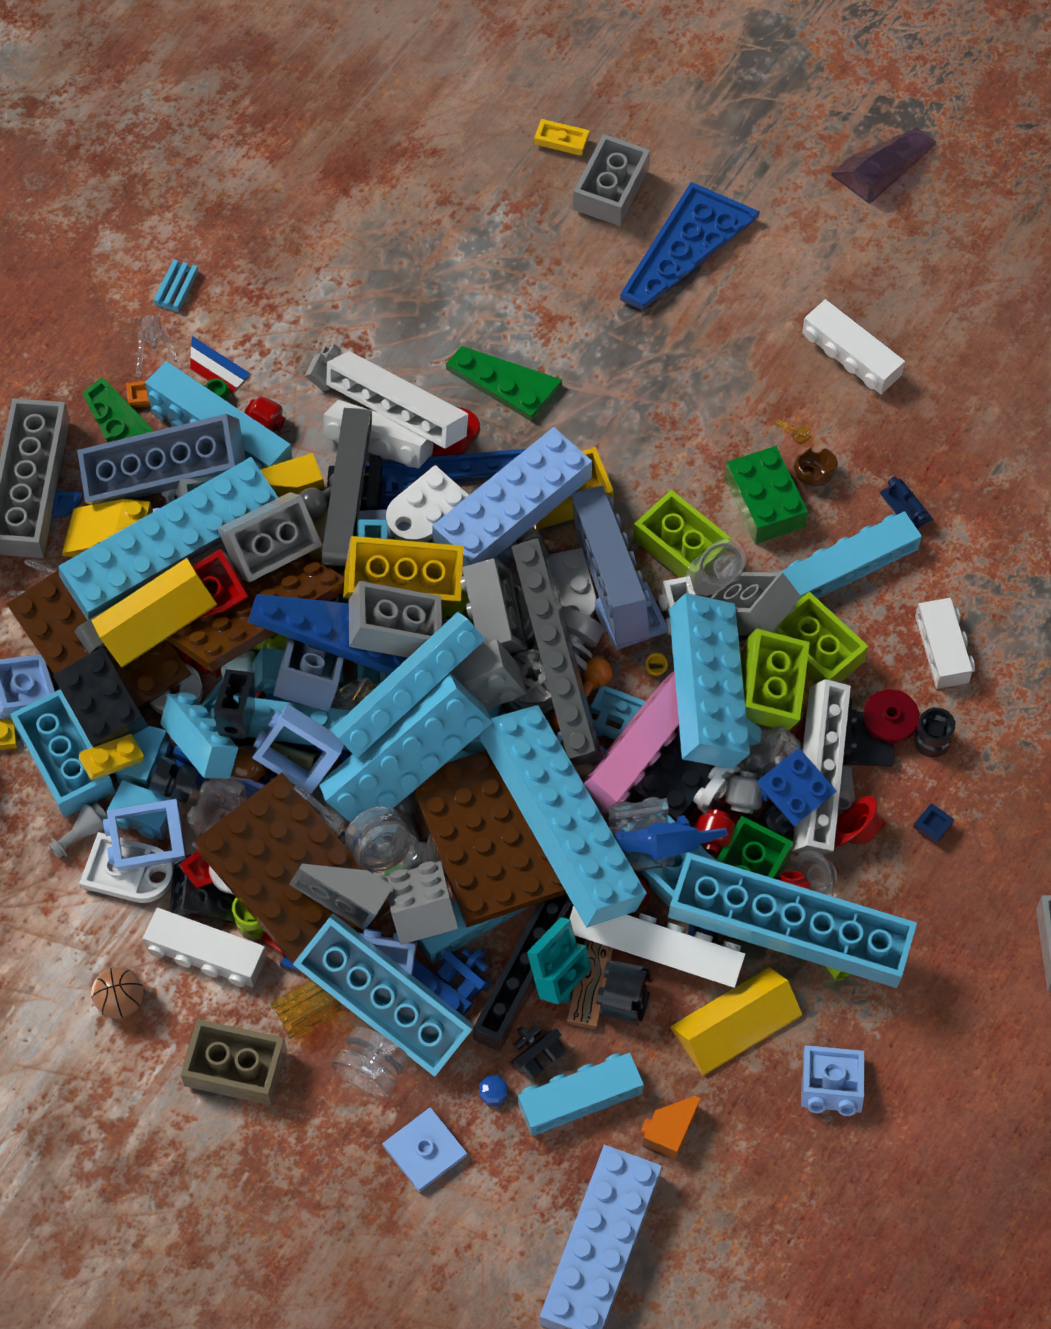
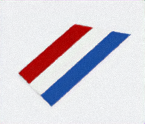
(213, 365)

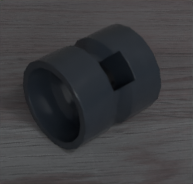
(934, 732)
(173, 779)

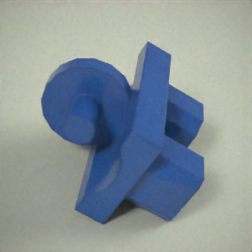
(474, 981)

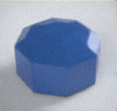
(493, 1090)

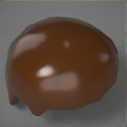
(815, 467)
(246, 766)

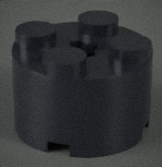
(625, 992)

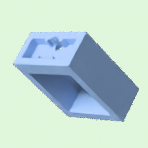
(307, 729)
(175, 828)

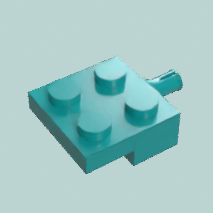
(558, 962)

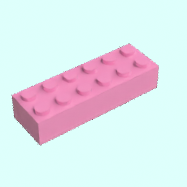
(635, 748)

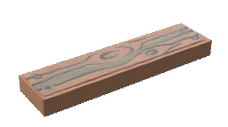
(583, 1008)

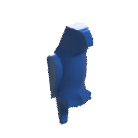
(666, 839)

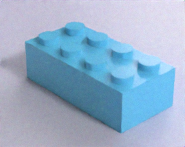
(54, 744)

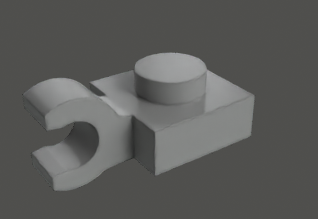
(318, 368)

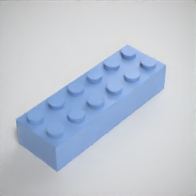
(515, 498)
(601, 1242)

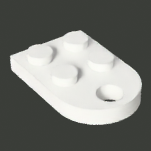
(423, 505)
(573, 581)
(126, 884)

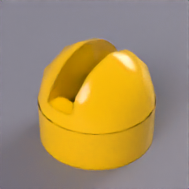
(656, 659)

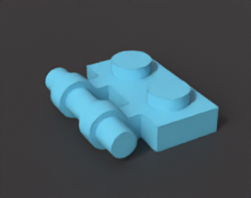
(616, 707)

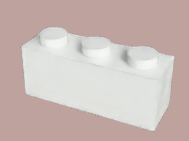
(944, 643)

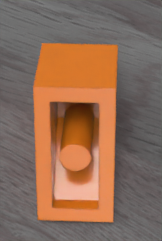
(669, 1127)

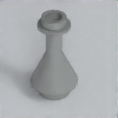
(88, 823)

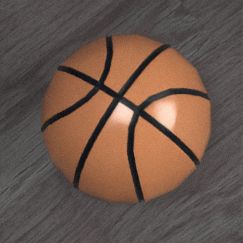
(117, 993)

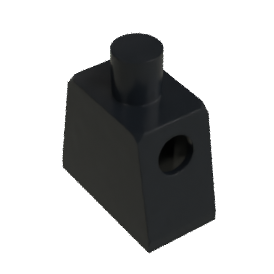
(231, 716)

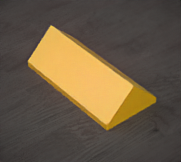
(153, 613)
(737, 1020)

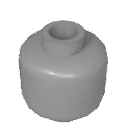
(744, 793)

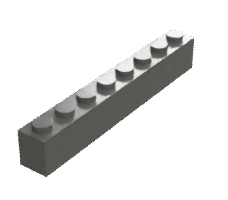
(556, 652)

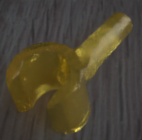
(799, 434)

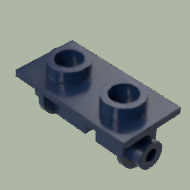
(902, 499)

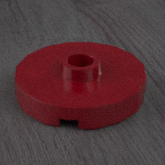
(889, 728)

